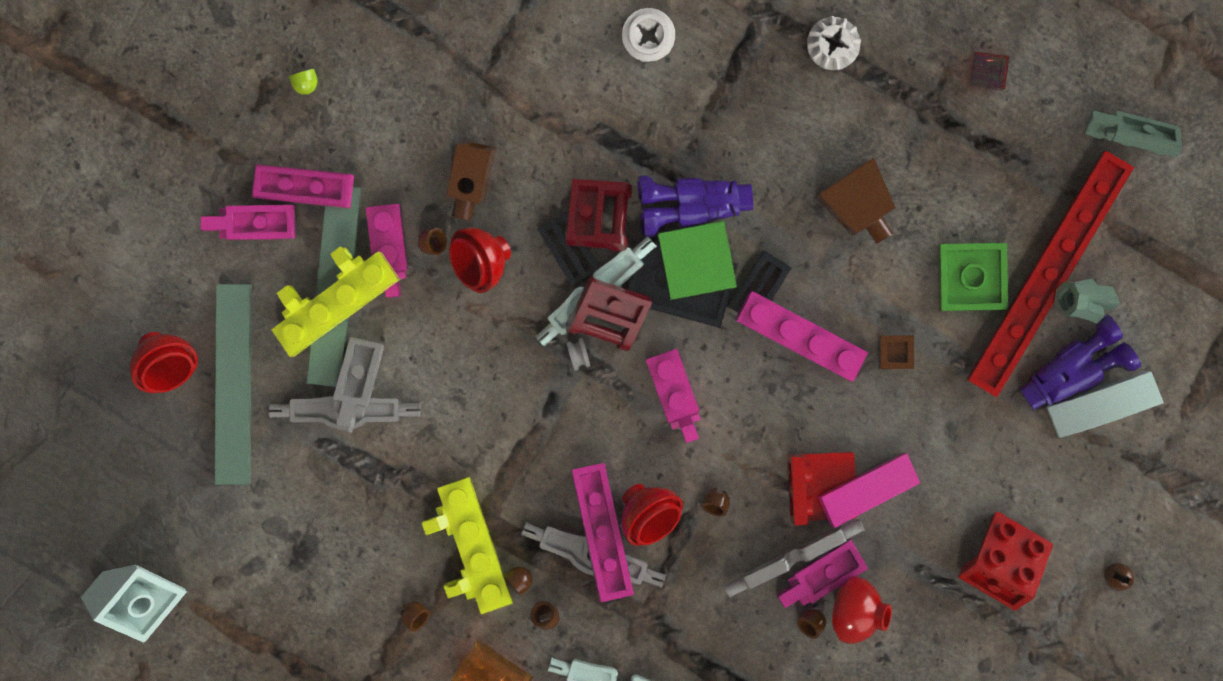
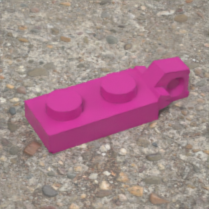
(253, 222)
(387, 236)
(675, 392)
(823, 575)

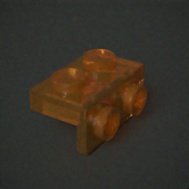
(488, 665)

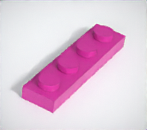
(801, 336)
(602, 532)

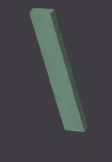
(339, 229)
(233, 384)

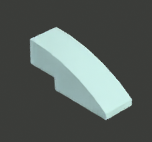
(1105, 404)

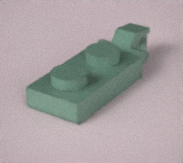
(1136, 132)

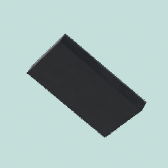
(652, 282)

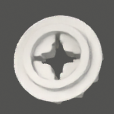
(647, 19)
(819, 47)

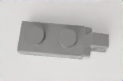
(356, 381)

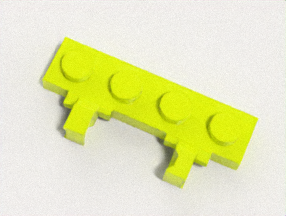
(356, 287)
(482, 571)

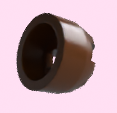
(439, 241)
(716, 503)
(1124, 571)
(519, 579)
(542, 611)
(414, 615)
(812, 623)

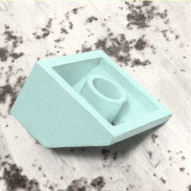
(131, 600)

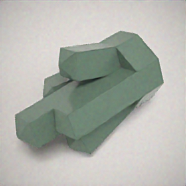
(1085, 299)

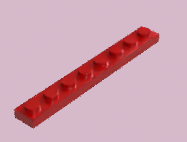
(1049, 272)

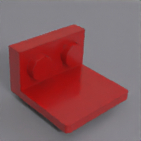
(812, 476)
(1008, 562)

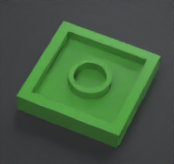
(697, 260)
(973, 276)

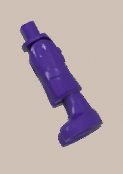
(696, 199)
(1075, 371)

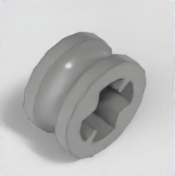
(578, 354)

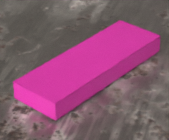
(303, 186)
(868, 490)

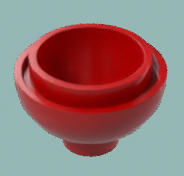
(478, 258)
(162, 362)
(649, 514)
(859, 611)

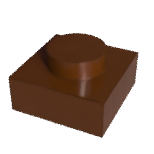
(896, 352)

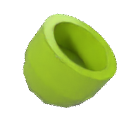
(304, 82)

